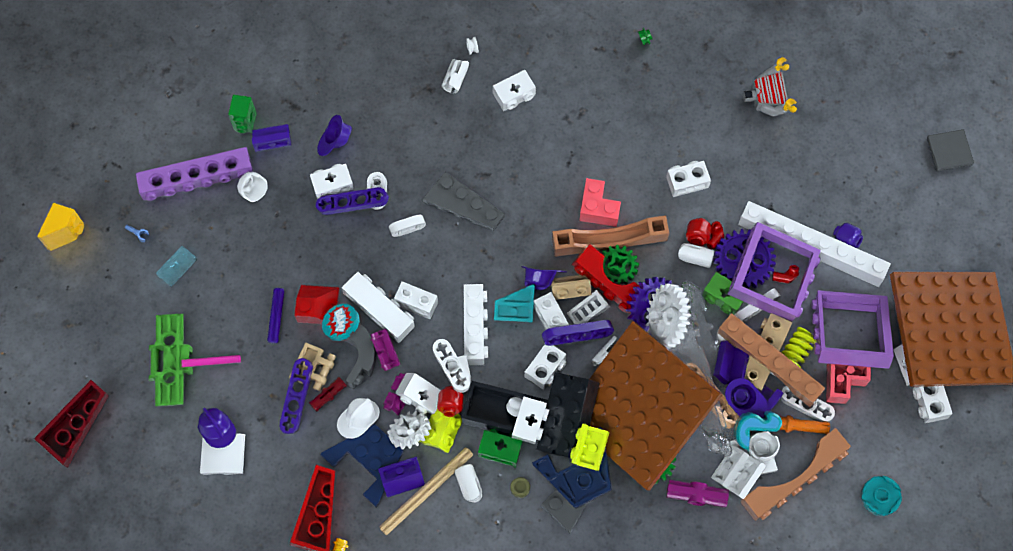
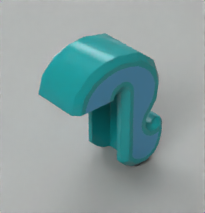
(752, 421)

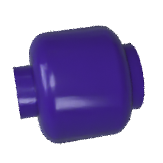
(848, 234)

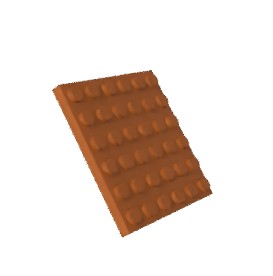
(952, 328)
(648, 404)

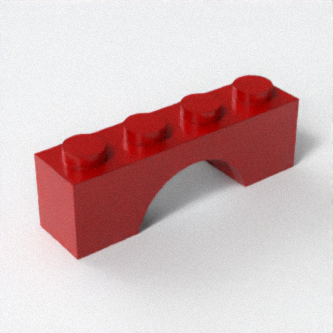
(590, 265)

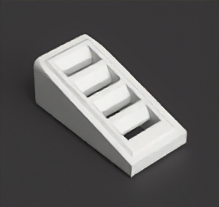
(584, 304)

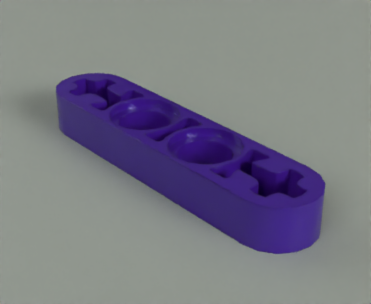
(352, 204)
(577, 332)
(298, 396)

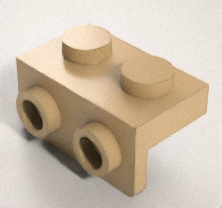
(571, 287)

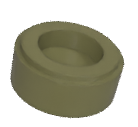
(520, 487)

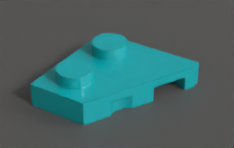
(516, 306)

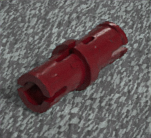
(327, 394)

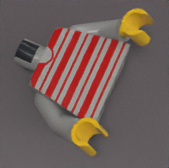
(770, 91)

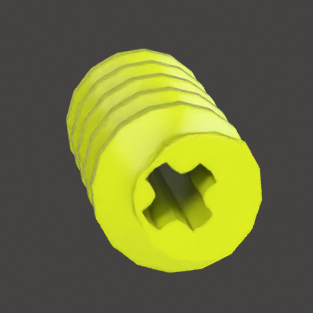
(798, 345)

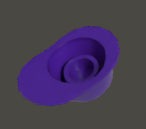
(335, 136)
(540, 278)
(745, 397)
(216, 428)

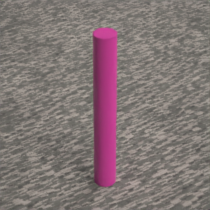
(210, 361)

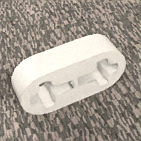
(407, 225)

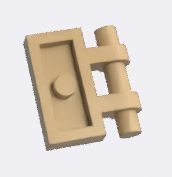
(314, 355)

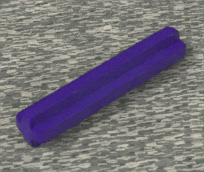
(275, 316)

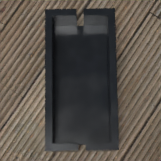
(569, 407)
(489, 408)

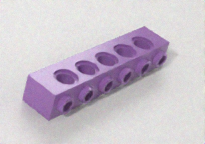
(166, 174)

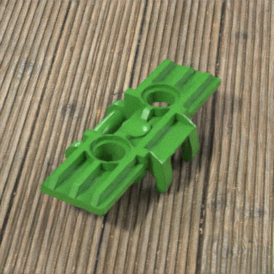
(169, 393)

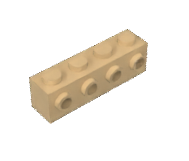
(774, 332)

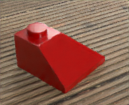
(314, 303)

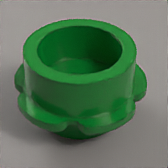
(645, 36)

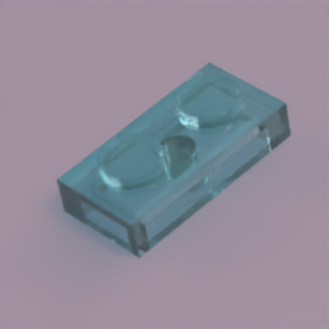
(176, 266)

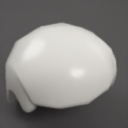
(252, 186)
(763, 446)

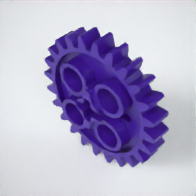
(728, 266)
(640, 299)

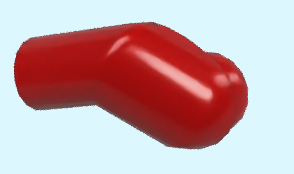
(717, 233)
(788, 276)

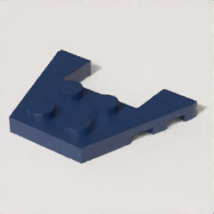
(373, 452)
(577, 483)

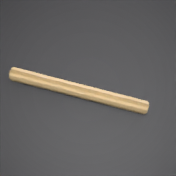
(423, 493)

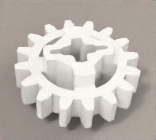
(409, 430)

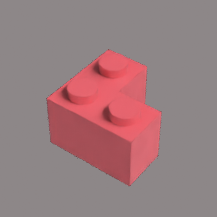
(596, 209)
(841, 378)

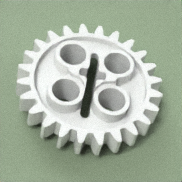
(668, 315)

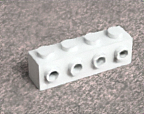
(378, 306)
(474, 324)

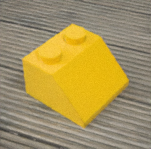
(60, 227)

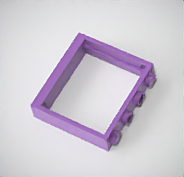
(738, 291)
(853, 302)

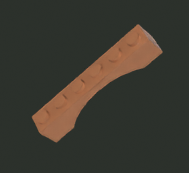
(638, 233)
(795, 378)
(763, 499)

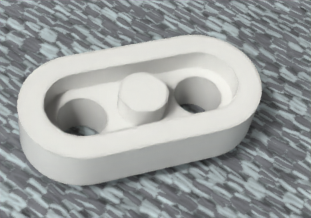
(372, 180)

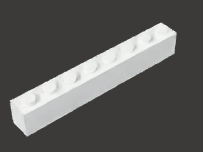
(832, 251)

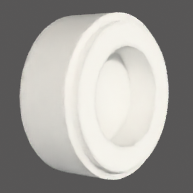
(513, 406)

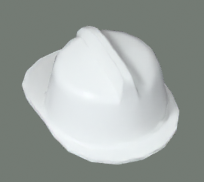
(357, 418)

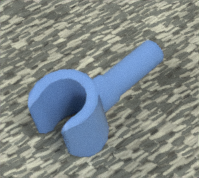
(137, 232)

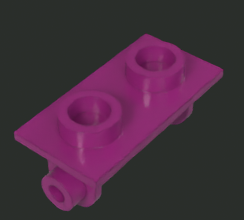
(385, 349)
(393, 400)

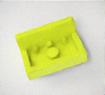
(442, 431)
(589, 447)

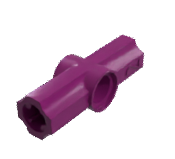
(697, 493)

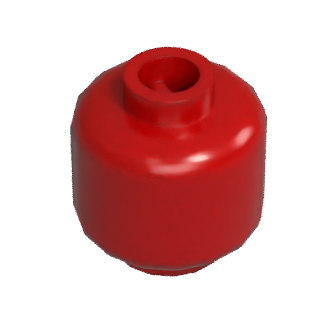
(698, 232)
(450, 401)

